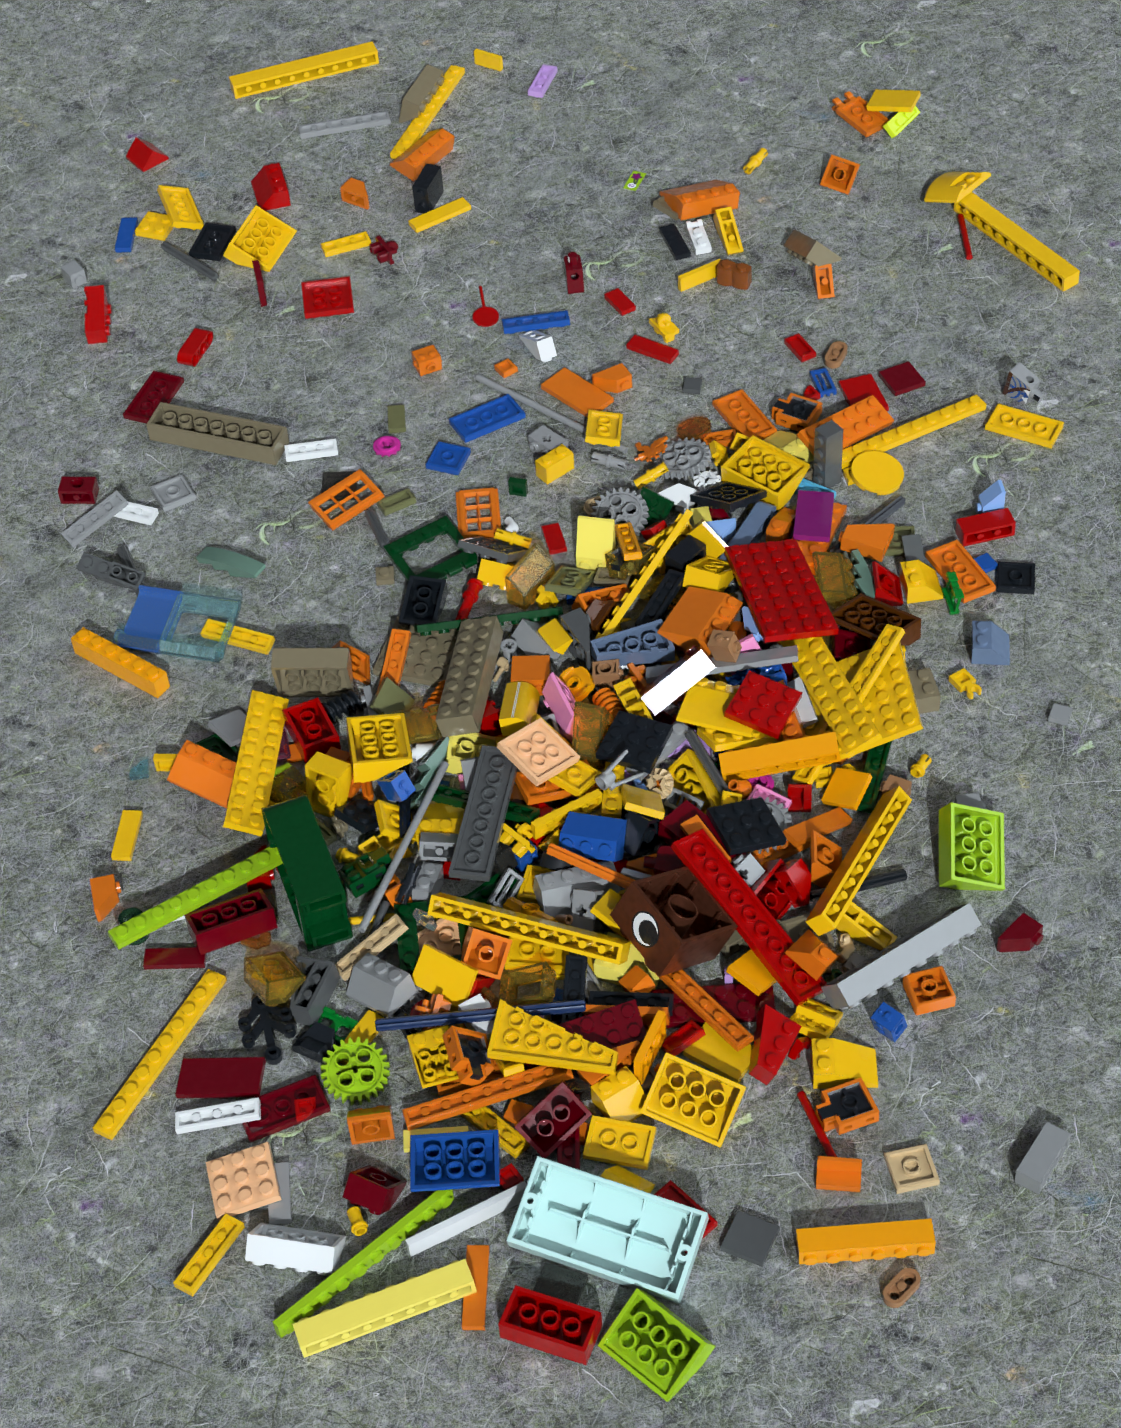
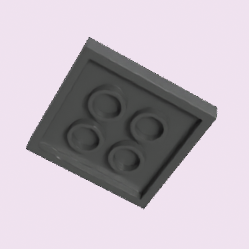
(491, 548)

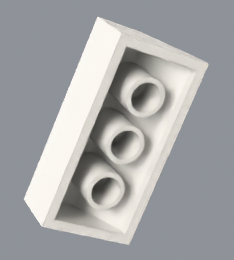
(294, 1248)

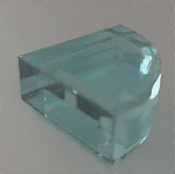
(140, 771)

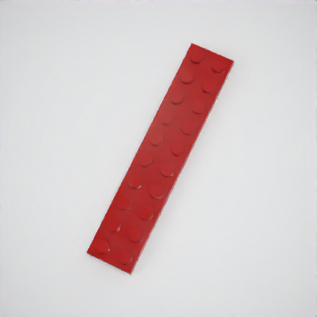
(751, 916)

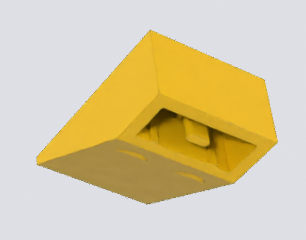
(430, 1057)

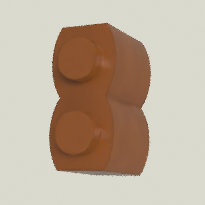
(734, 274)

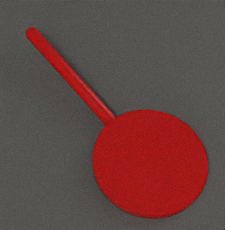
(485, 315)

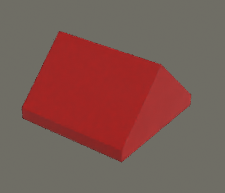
(145, 155)
(886, 585)

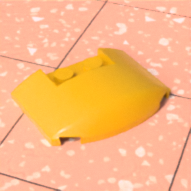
(954, 186)

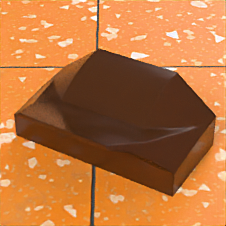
(599, 612)

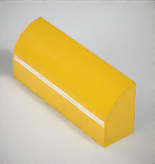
(518, 707)

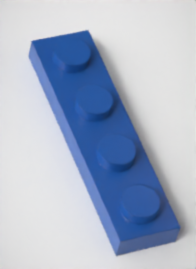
(535, 322)

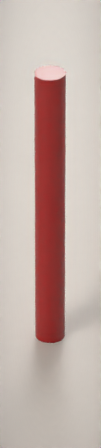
(964, 234)
(816, 1124)

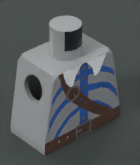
(1022, 385)

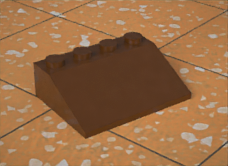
(870, 617)

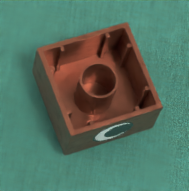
(673, 921)

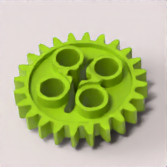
(357, 1088)

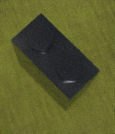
(427, 188)

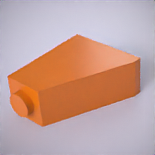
(869, 539)

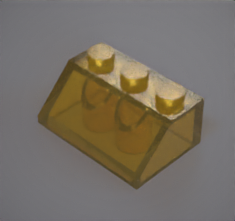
(527, 575)
(834, 577)
(422, 724)
(589, 730)
(272, 977)

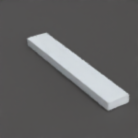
(465, 1219)

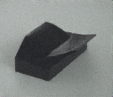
(315, 1042)

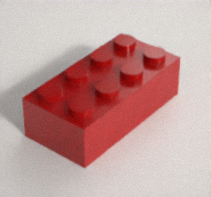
(550, 1325)

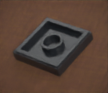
(1016, 578)

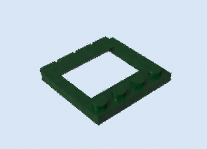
(425, 535)
(408, 941)

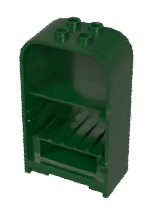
(308, 872)

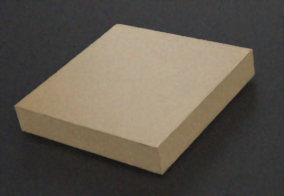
(911, 1168)

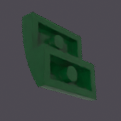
(657, 504)

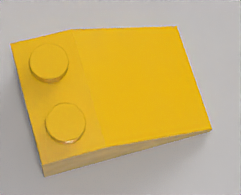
(708, 574)
(327, 783)
(841, 1062)

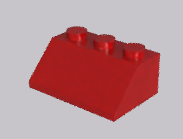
(270, 188)
(770, 891)

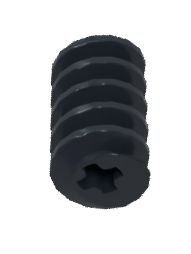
(342, 705)

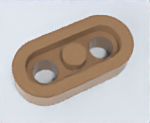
(836, 354)
(898, 1287)

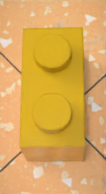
(554, 464)

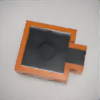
(796, 412)
(468, 1055)
(846, 1107)

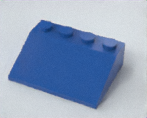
(454, 1160)

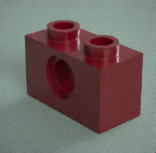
(78, 490)

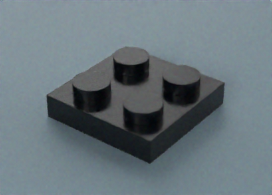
(359, 815)

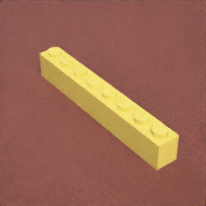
(384, 1307)

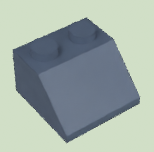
(989, 644)

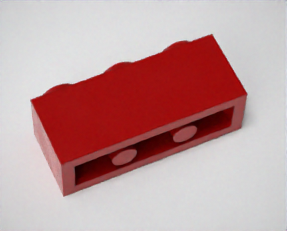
(985, 527)

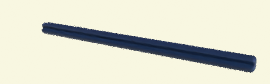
(476, 1015)

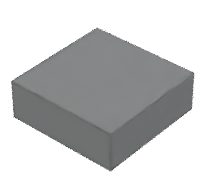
(1060, 714)

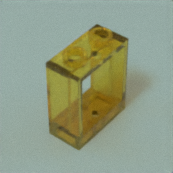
(526, 975)

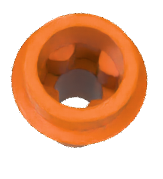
(740, 786)

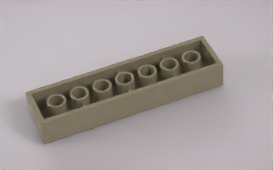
(218, 433)
(469, 676)

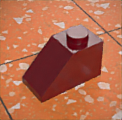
(1020, 935)

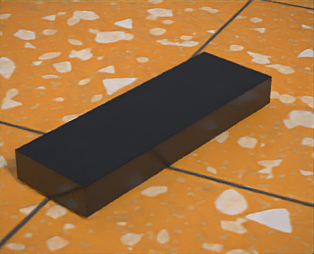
(675, 242)

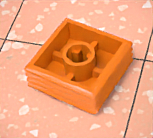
(940, 990)

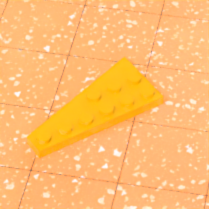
(540, 1042)

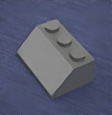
(380, 985)

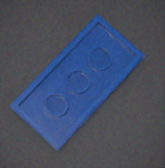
(487, 418)

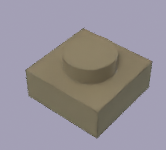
(385, 575)

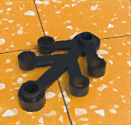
(266, 1024)

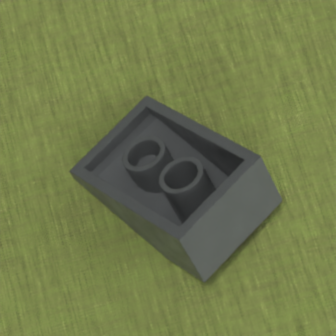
(578, 627)

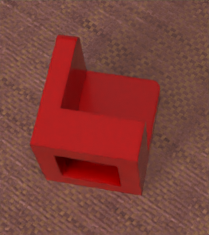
(801, 797)

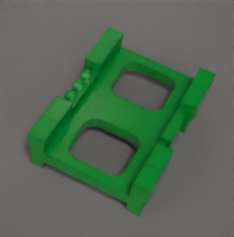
(952, 594)
(338, 1021)

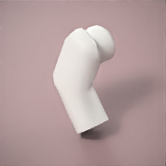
(511, 525)

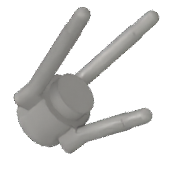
(607, 777)

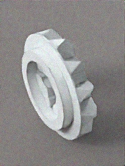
(699, 480)

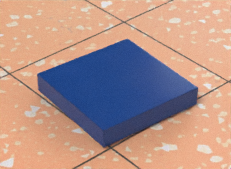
(448, 458)

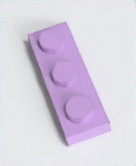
(542, 81)

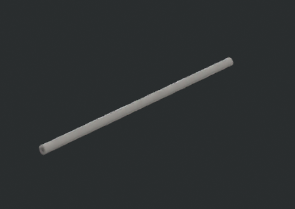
(539, 407)
(403, 847)

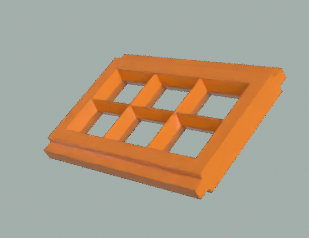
(338, 488)
(462, 512)

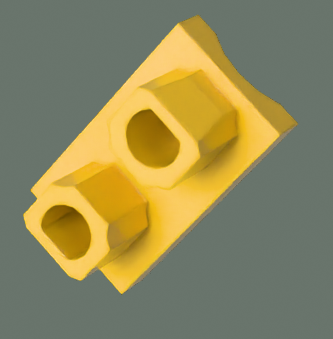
(664, 326)
(522, 845)

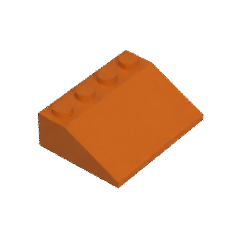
(701, 198)
(697, 616)

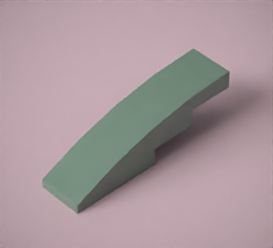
(233, 562)
(862, 575)
(428, 769)

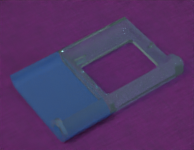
(158, 614)

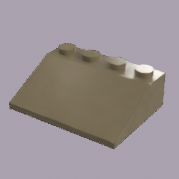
(312, 671)

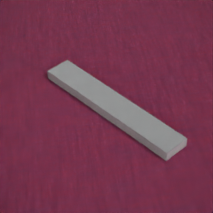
(344, 124)

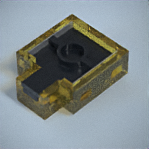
(622, 569)

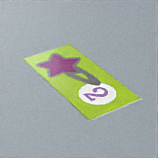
(634, 180)

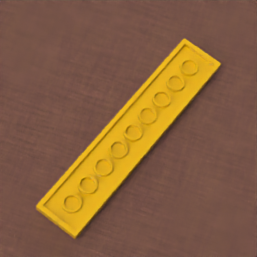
(834, 695)
(256, 763)

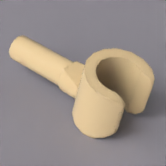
(503, 666)

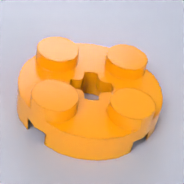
(580, 676)

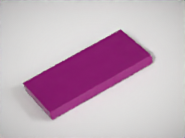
(813, 516)

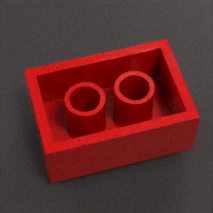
(310, 728)

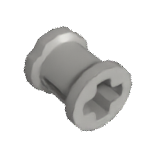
(510, 650)

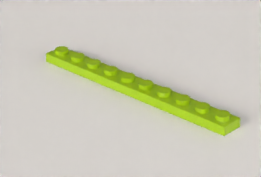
(195, 897)
(358, 1265)

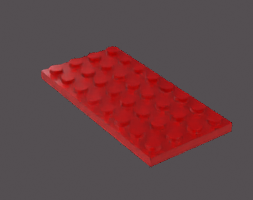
(781, 591)

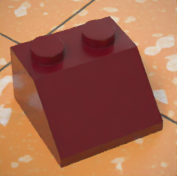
(373, 1189)

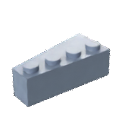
(634, 645)

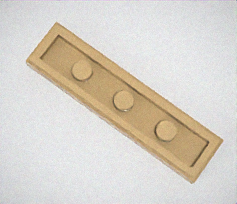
(372, 944)

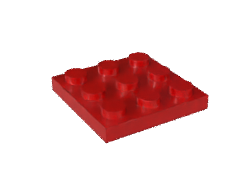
(327, 297)
(763, 704)

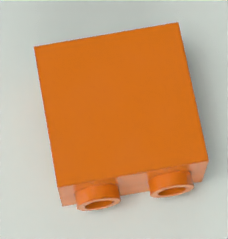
(532, 670)

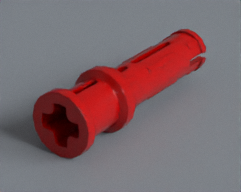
(470, 596)

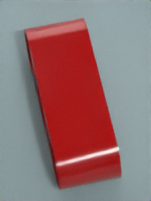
(195, 347)

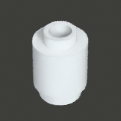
(421, 750)

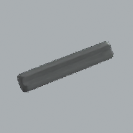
(376, 527)

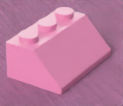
(562, 704)

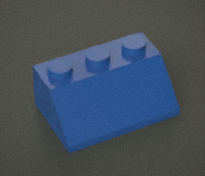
(594, 836)

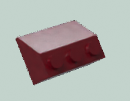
(553, 1119)

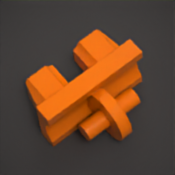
(637, 676)
(436, 1004)

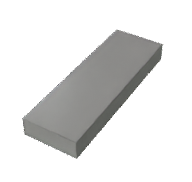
(280, 1211)

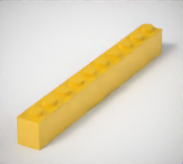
(303, 70)
(1018, 241)
(858, 861)
(529, 928)

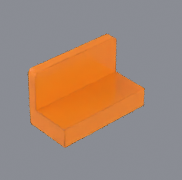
(838, 1173)

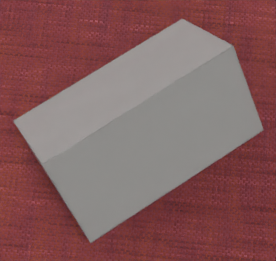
(531, 641)

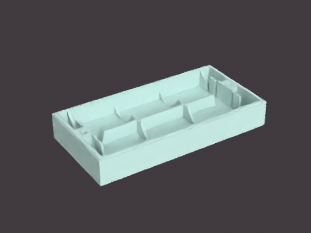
(608, 1229)

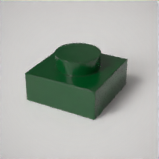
(518, 486)

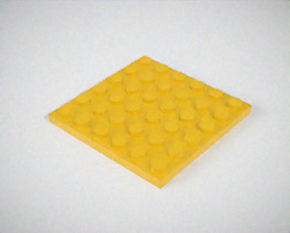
(888, 702)

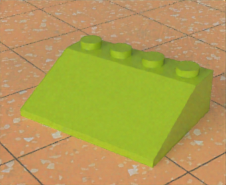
(971, 848)
(655, 1345)

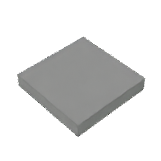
(173, 493)
(229, 727)

